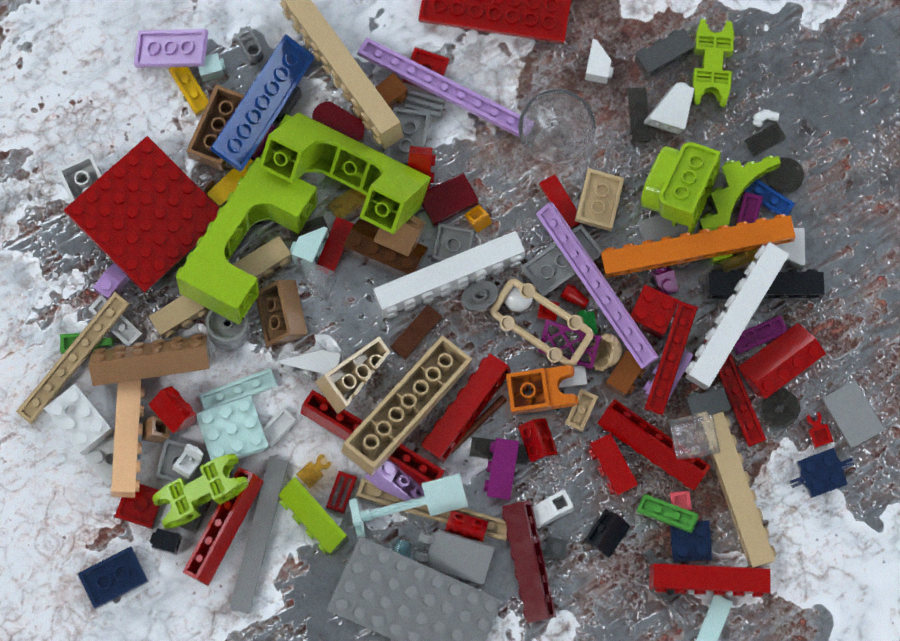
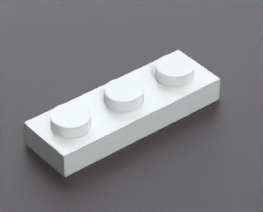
(122, 328)

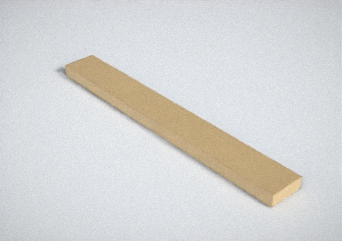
(73, 358)
(367, 491)

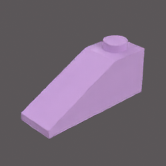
(111, 281)

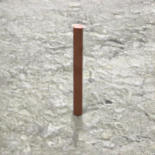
(481, 419)

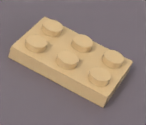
(599, 199)

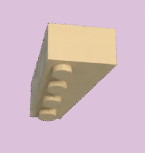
(348, 377)

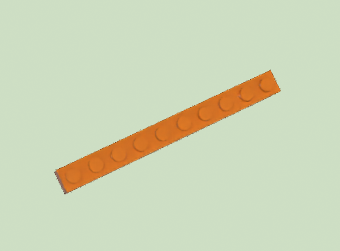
(697, 246)

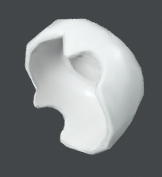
(516, 302)

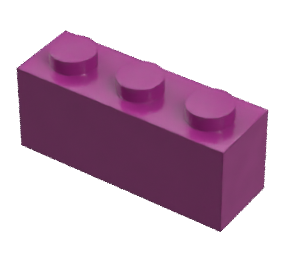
(501, 468)

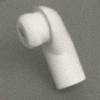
(765, 115)

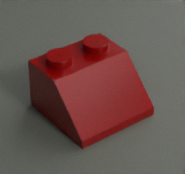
(173, 410)

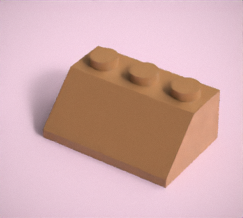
(281, 313)

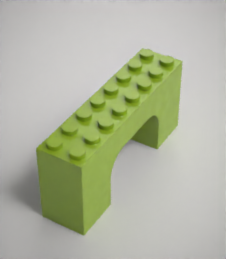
(309, 146)
(258, 197)

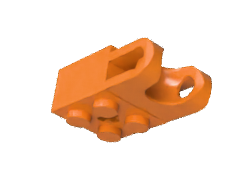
(545, 390)

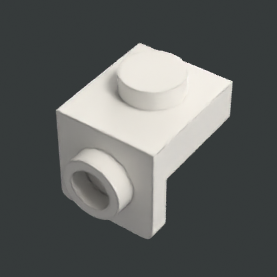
(188, 461)

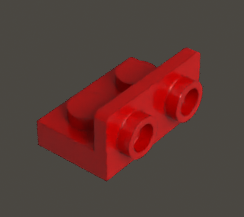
(537, 439)
(466, 526)

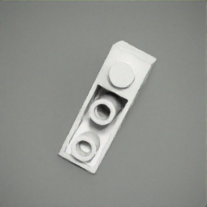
(312, 363)
(552, 508)

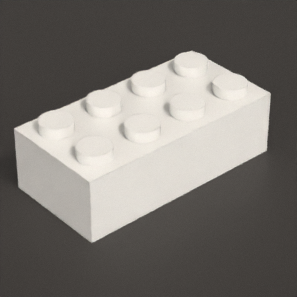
(79, 176)

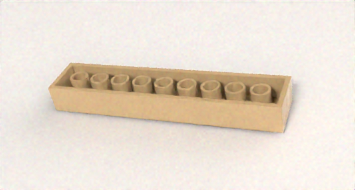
(344, 71)

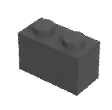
(712, 401)

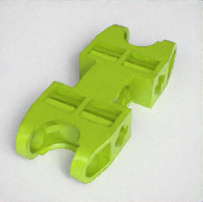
(711, 76)
(187, 497)

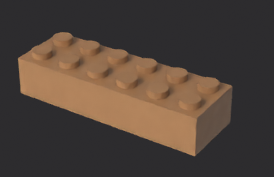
(149, 359)

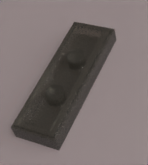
(637, 114)
(481, 449)

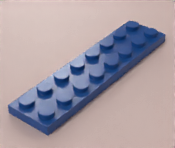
(262, 103)

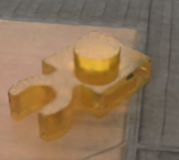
(311, 473)

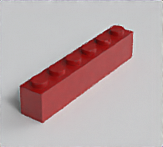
(465, 408)
(652, 444)
(221, 531)
(709, 579)

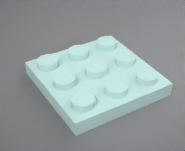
(232, 429)

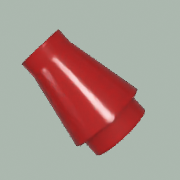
(574, 296)

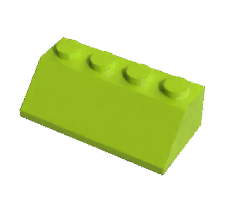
(312, 516)

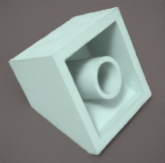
(309, 245)

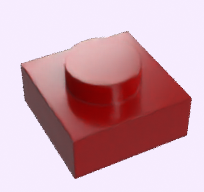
(544, 313)

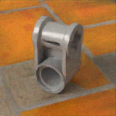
(248, 42)

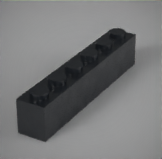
(785, 285)

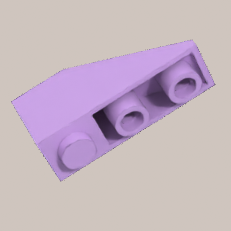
(395, 482)

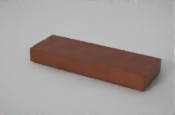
(416, 332)

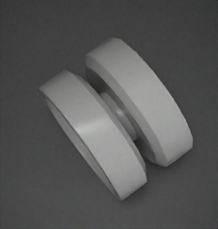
(226, 333)

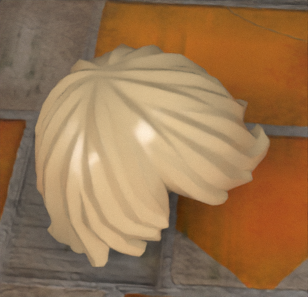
(608, 352)

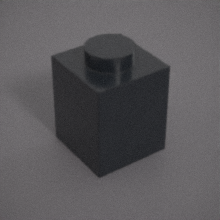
(165, 541)

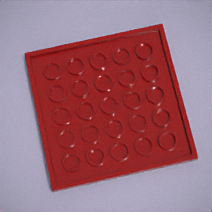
(144, 214)

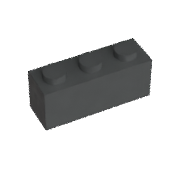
(664, 53)

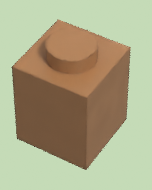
(155, 430)

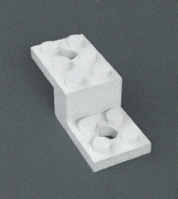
(85, 430)

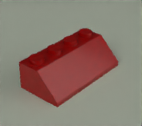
(781, 361)

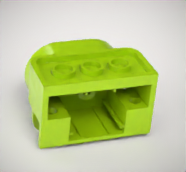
(681, 183)

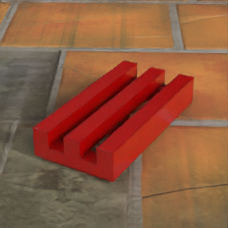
(336, 508)

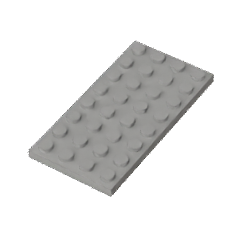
(409, 598)

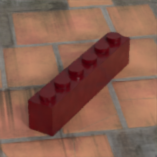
(528, 561)

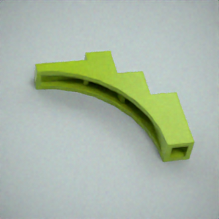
(737, 181)

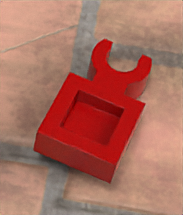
(819, 434)

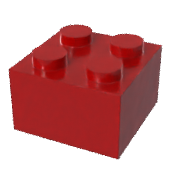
(654, 311)

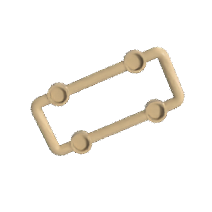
(574, 322)

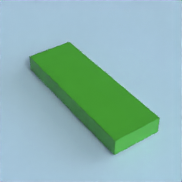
(667, 513)

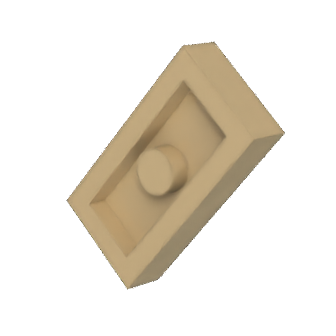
(579, 414)

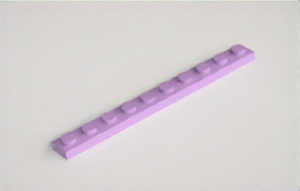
(440, 86)
(597, 285)

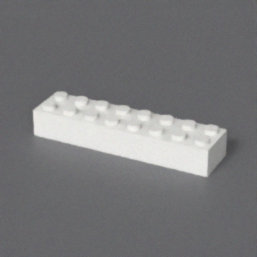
(449, 275)
(736, 316)

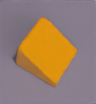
(478, 218)

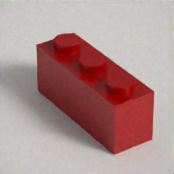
(612, 465)

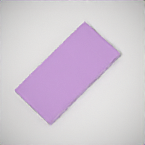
(171, 48)

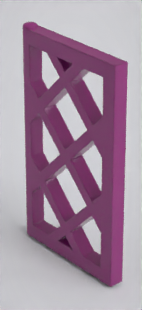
(563, 328)

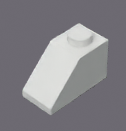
(598, 64)

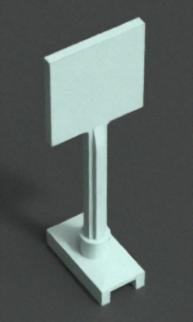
(439, 495)

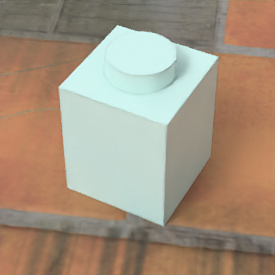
(212, 68)

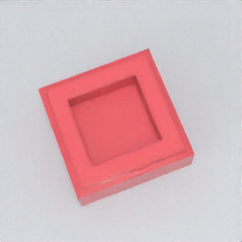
(681, 499)

